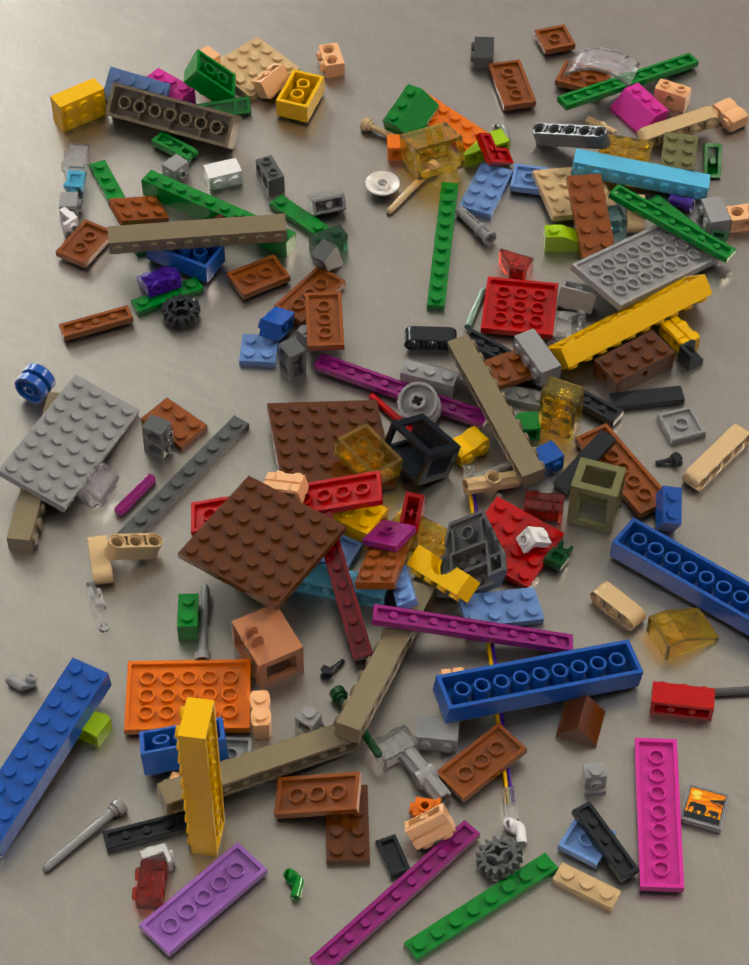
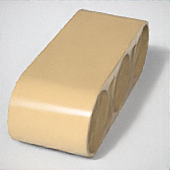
(634, 222)
(133, 546)
(100, 563)
(618, 605)

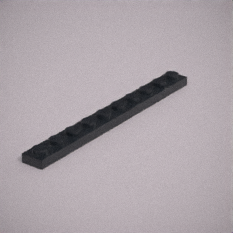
(591, 403)

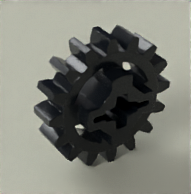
(180, 310)

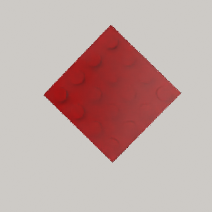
(519, 306)
(508, 523)

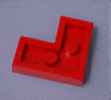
(492, 155)

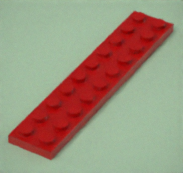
(325, 496)

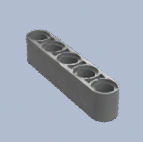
(571, 135)

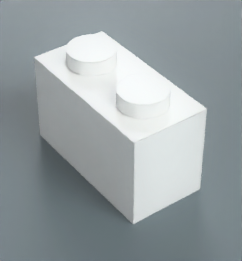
(222, 174)

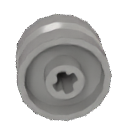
(416, 394)

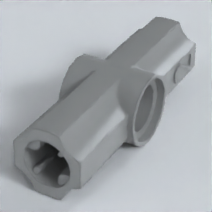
(424, 775)

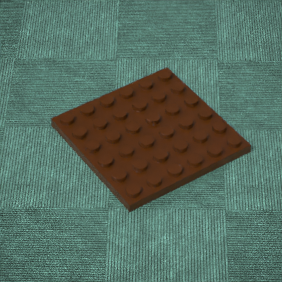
(308, 432)
(262, 542)

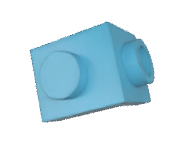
(75, 181)

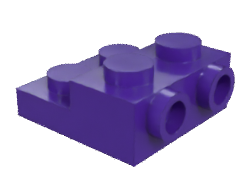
(159, 281)

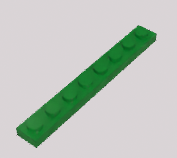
(107, 183)
(672, 223)
(480, 907)

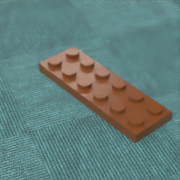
(589, 213)
(639, 484)

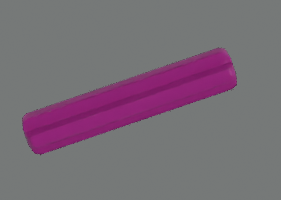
(125, 504)

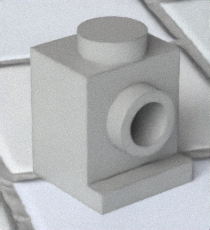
(309, 717)
(594, 778)

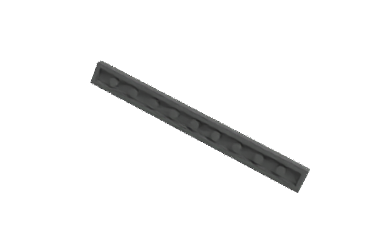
(186, 477)

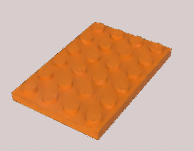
(161, 687)

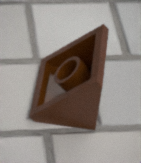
(581, 721)

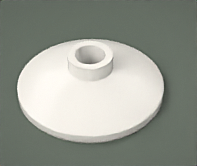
(382, 183)

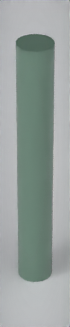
(474, 311)

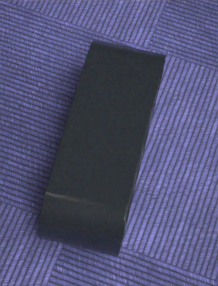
(428, 338)

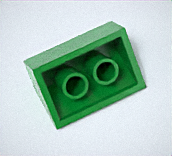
(209, 77)
(410, 111)

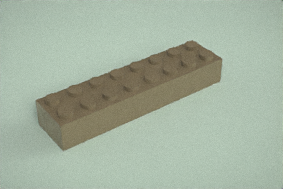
(173, 115)

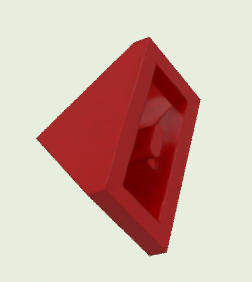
(413, 509)

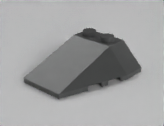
(475, 550)

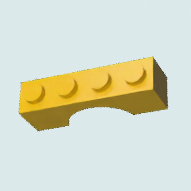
(456, 582)

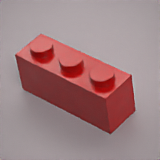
(682, 700)

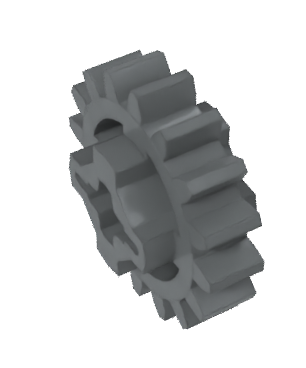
(499, 857)

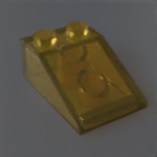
(680, 631)

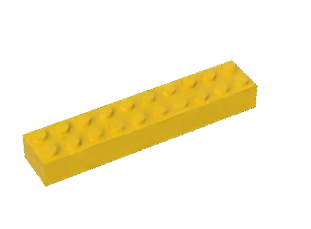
(630, 320)
(200, 775)

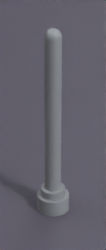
(203, 653)
(116, 808)

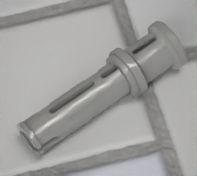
(480, 229)

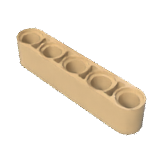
(687, 123)
(716, 457)

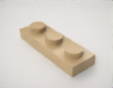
(586, 887)

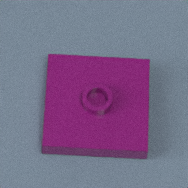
(389, 535)

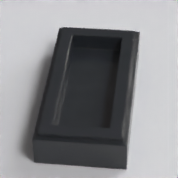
(392, 856)

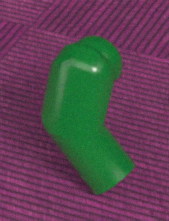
(296, 882)

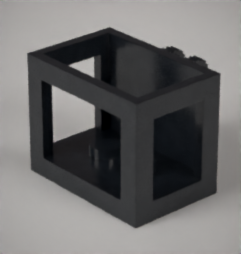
(425, 452)

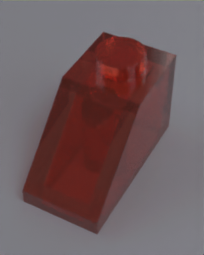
(515, 265)

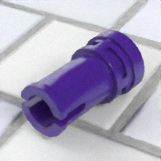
(684, 203)

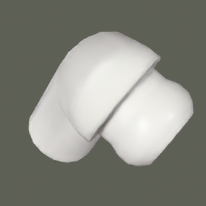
(517, 829)

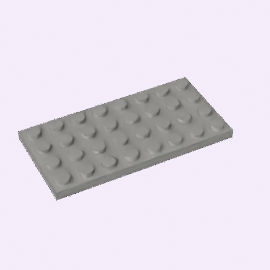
(641, 266)
(68, 442)

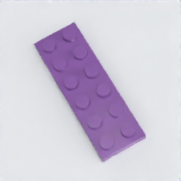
(203, 899)

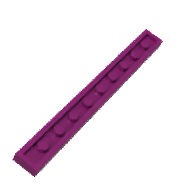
(392, 387)
(471, 629)
(395, 896)

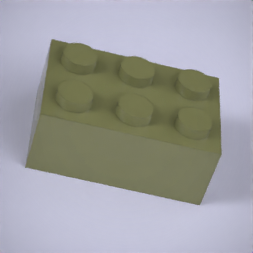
(679, 151)

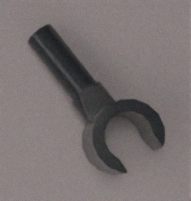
(675, 458)
(328, 672)

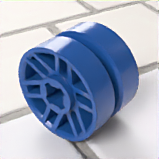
(34, 383)

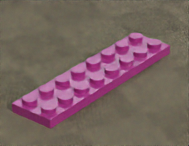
(658, 815)

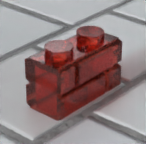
(544, 505)
(151, 884)

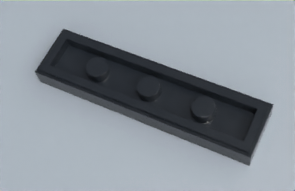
(647, 397)
(594, 450)
(145, 832)
(605, 841)

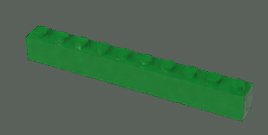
(203, 205)

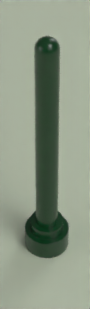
(338, 695)

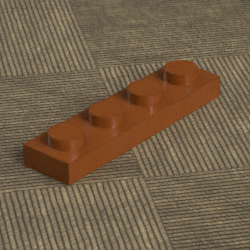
(96, 323)

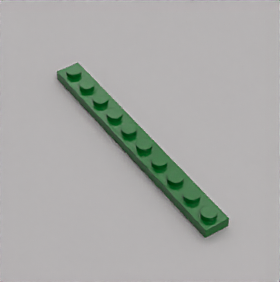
(615, 86)
(442, 246)

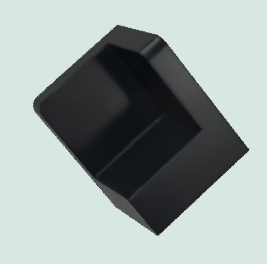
(688, 356)

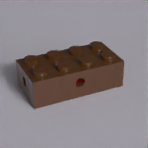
(633, 363)

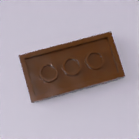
(349, 835)

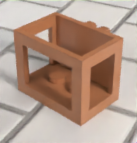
(269, 642)

